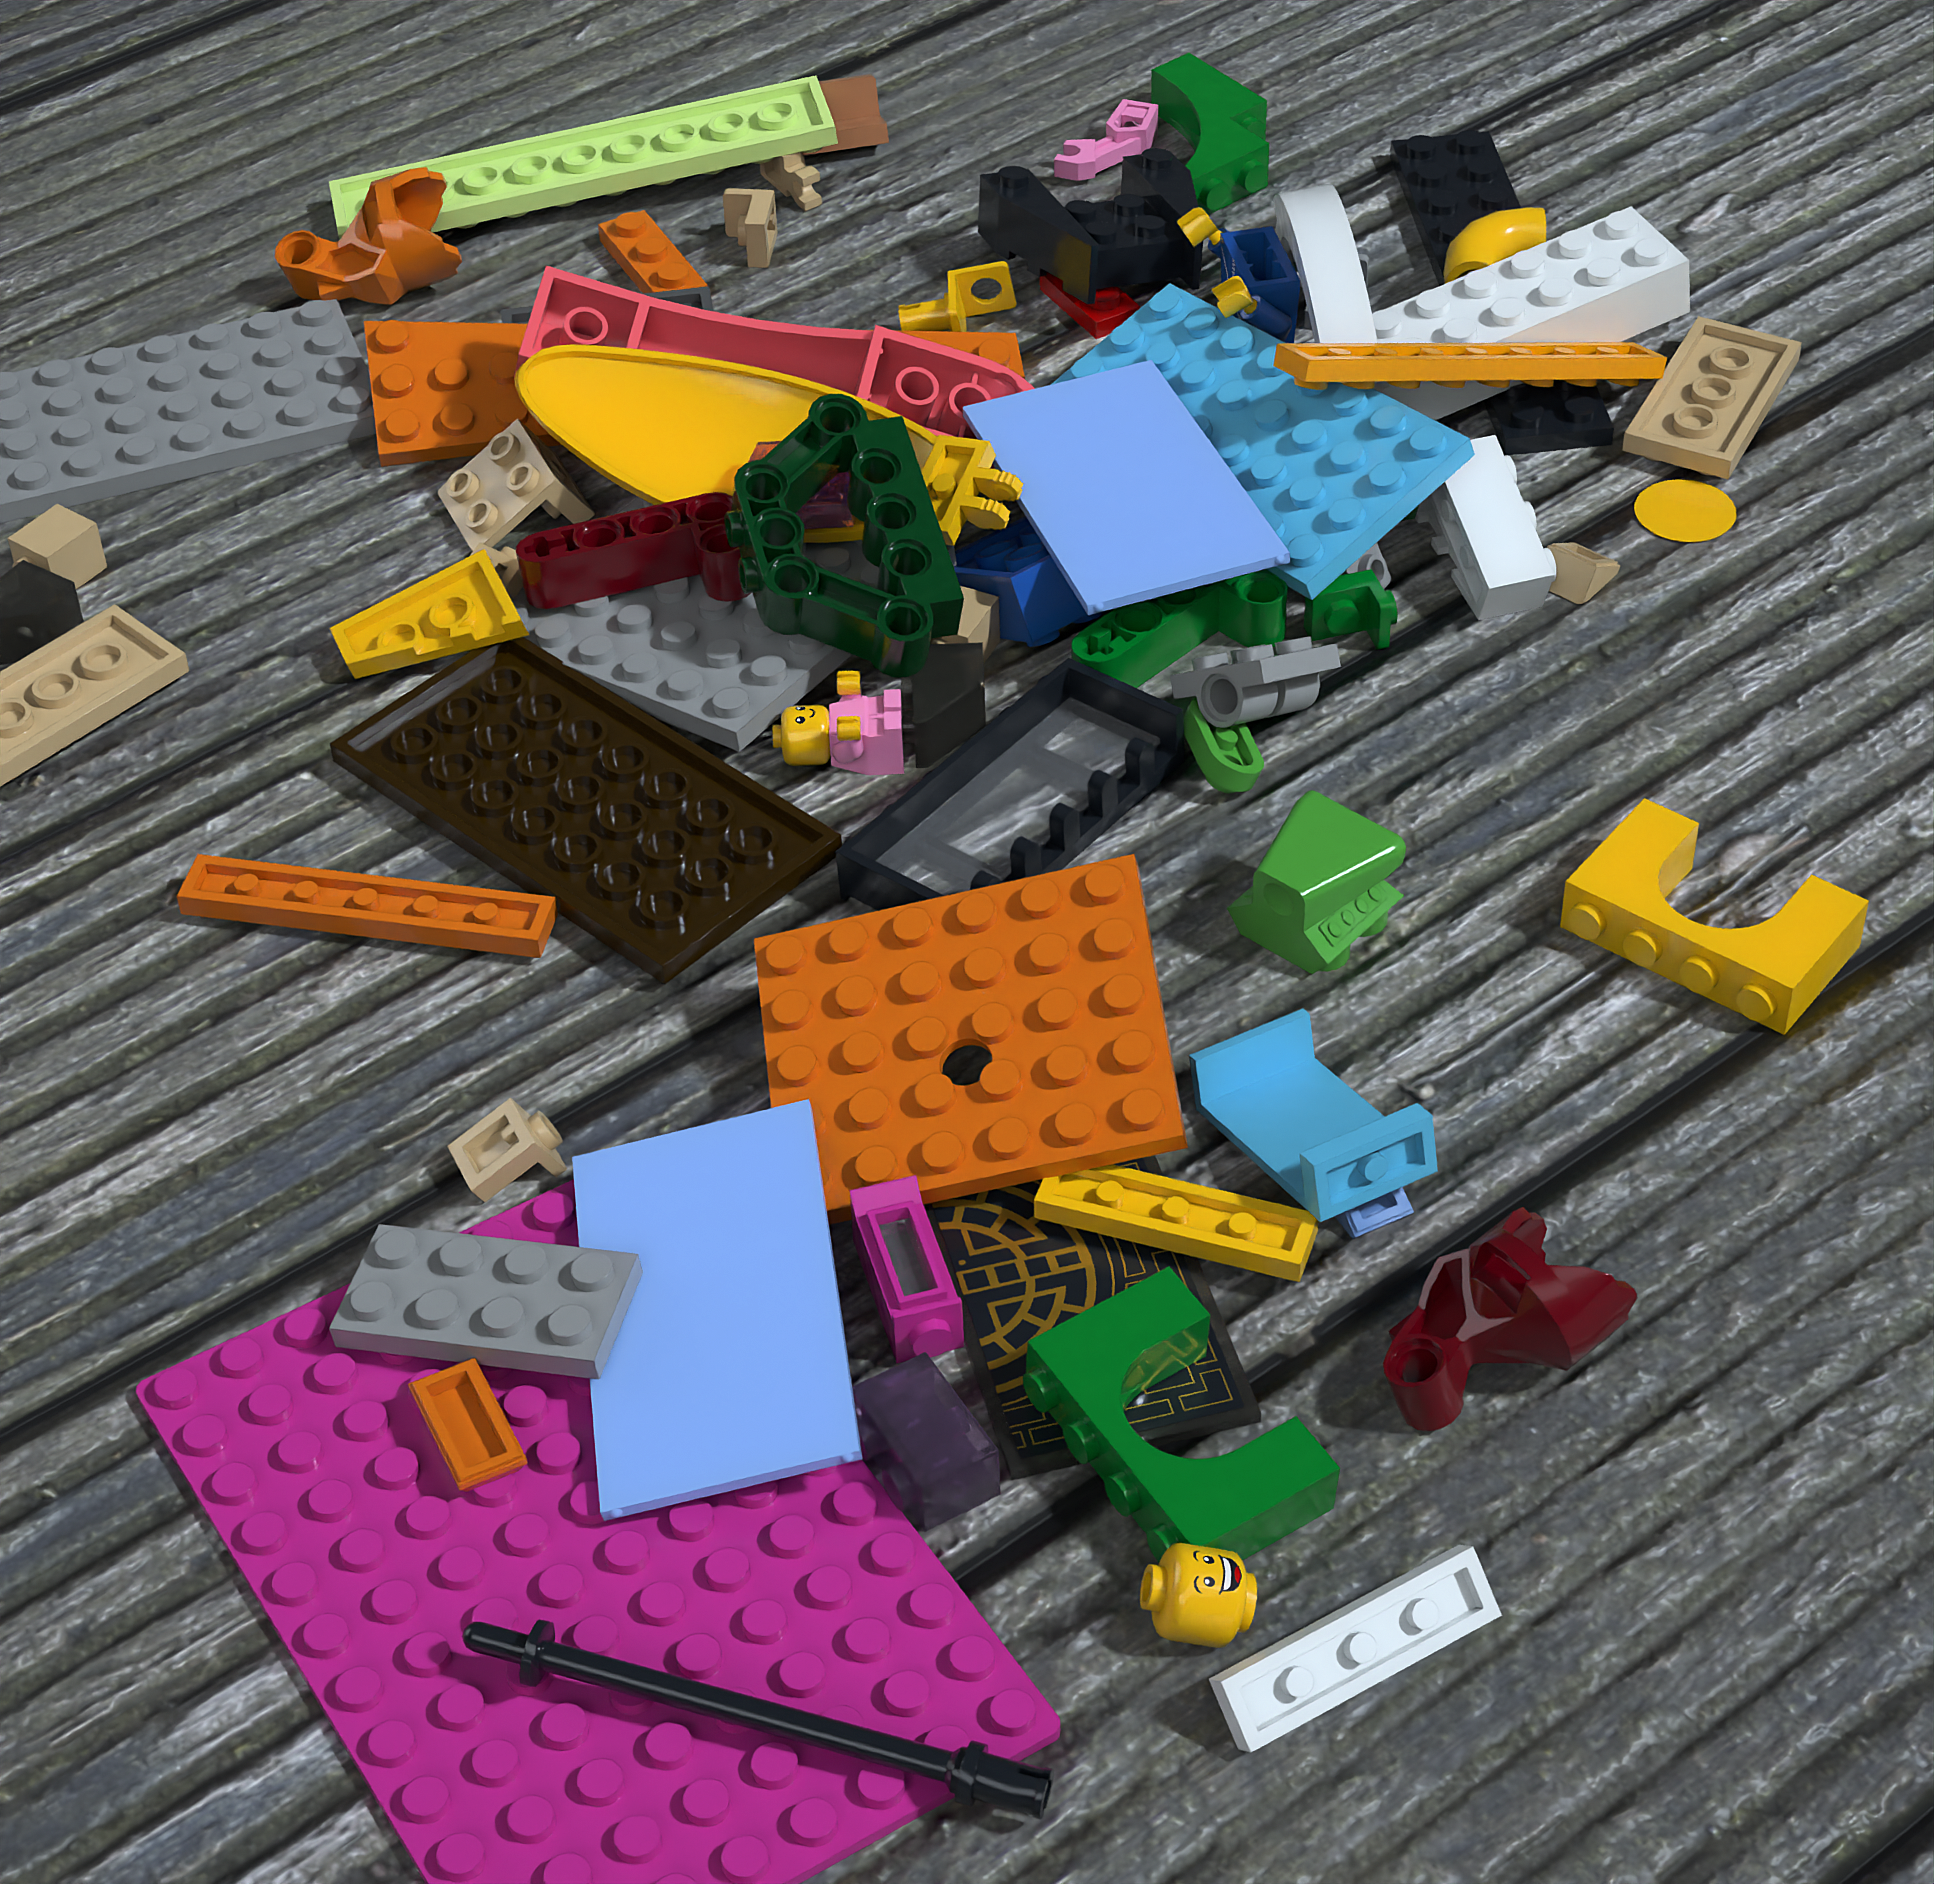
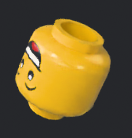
(1199, 1595)

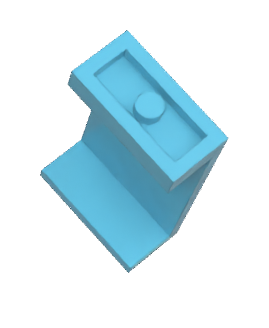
(1307, 1122)

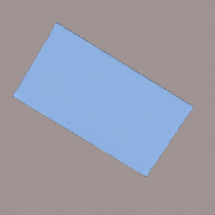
(1125, 487)
(737, 1324)

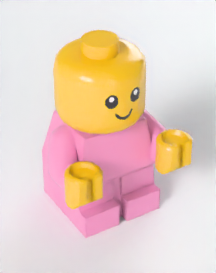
(855, 733)

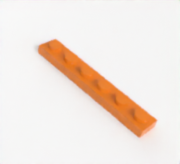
(368, 905)

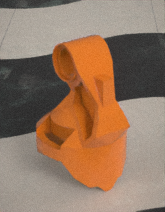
(383, 249)

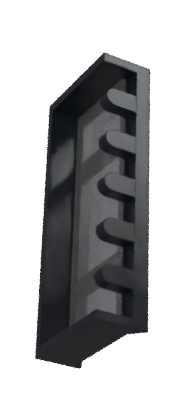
(1019, 792)

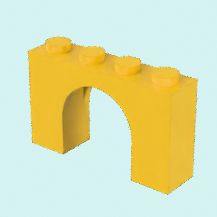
(1756, 970)

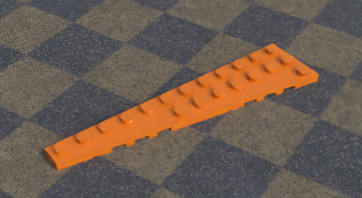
(453, 388)

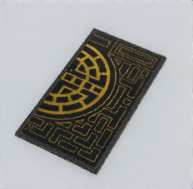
(1035, 1274)

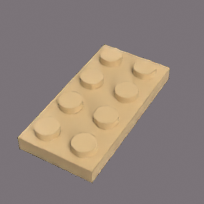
(1712, 397)
(79, 686)

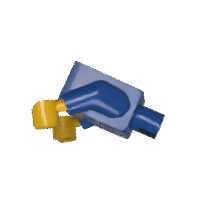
(1255, 274)

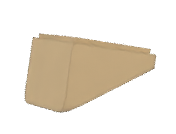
(1580, 571)

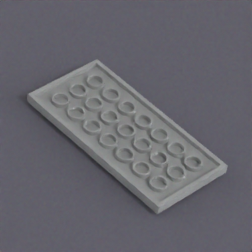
(180, 407)

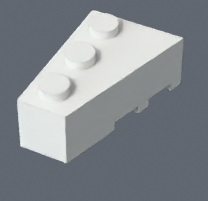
(1490, 535)

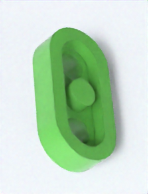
(1223, 754)

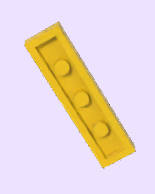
(1181, 1218)

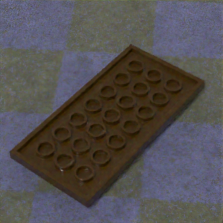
(588, 803)

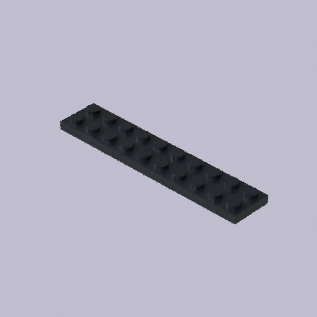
(1446, 188)

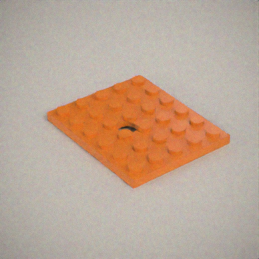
(1033, 970)

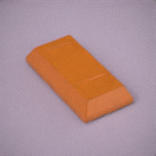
(468, 1425)

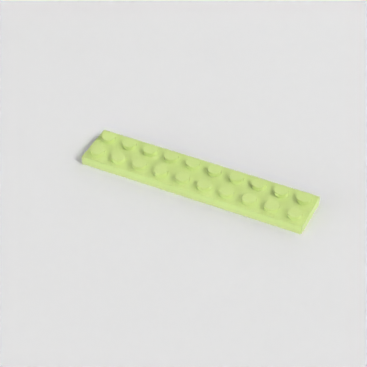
(615, 155)

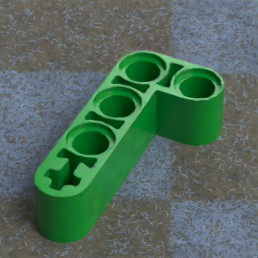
(1152, 634)

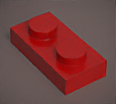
(1098, 319)

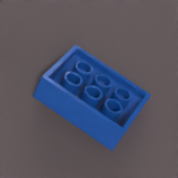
(1026, 579)

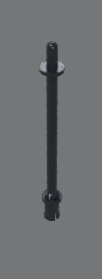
(967, 1771)

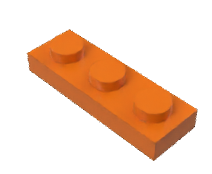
(647, 254)

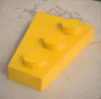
(431, 619)

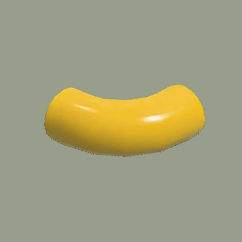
(1494, 239)

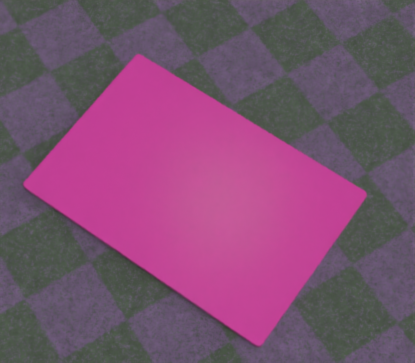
(765, 1590)

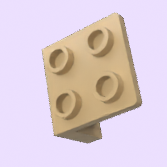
(508, 484)

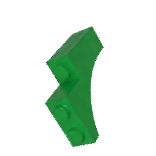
(1220, 123)

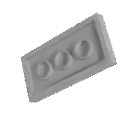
(487, 1301)

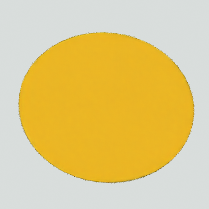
(1685, 510)

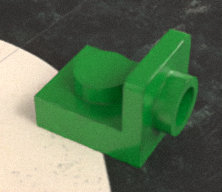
(1350, 606)

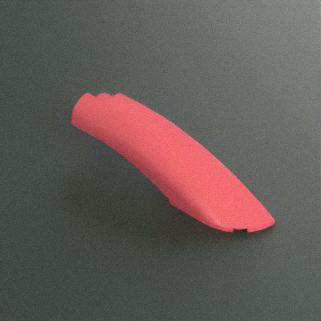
(881, 365)

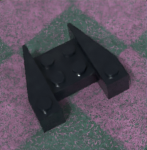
(1097, 242)

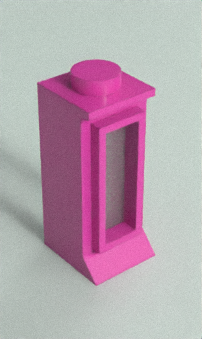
(906, 1269)

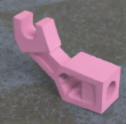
(1123, 138)

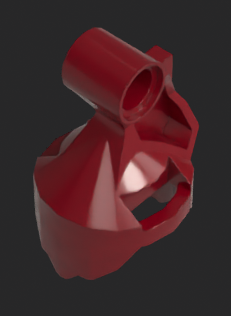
(1497, 1308)

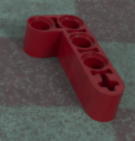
(632, 553)

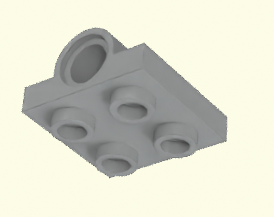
(1256, 681)

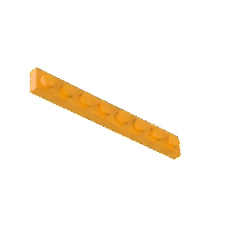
(1455, 363)

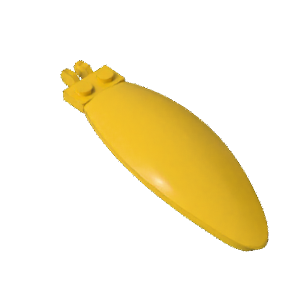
(689, 423)

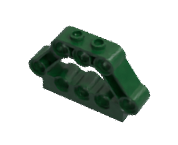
(901, 535)

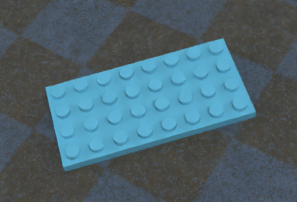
(1318, 464)

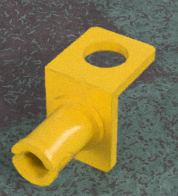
(960, 301)

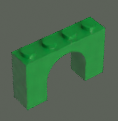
(1112, 1353)

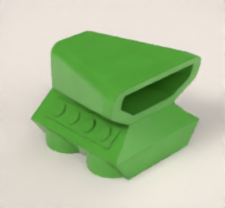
(1320, 885)

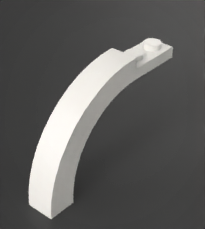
(1321, 243)

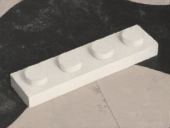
(1354, 1648)

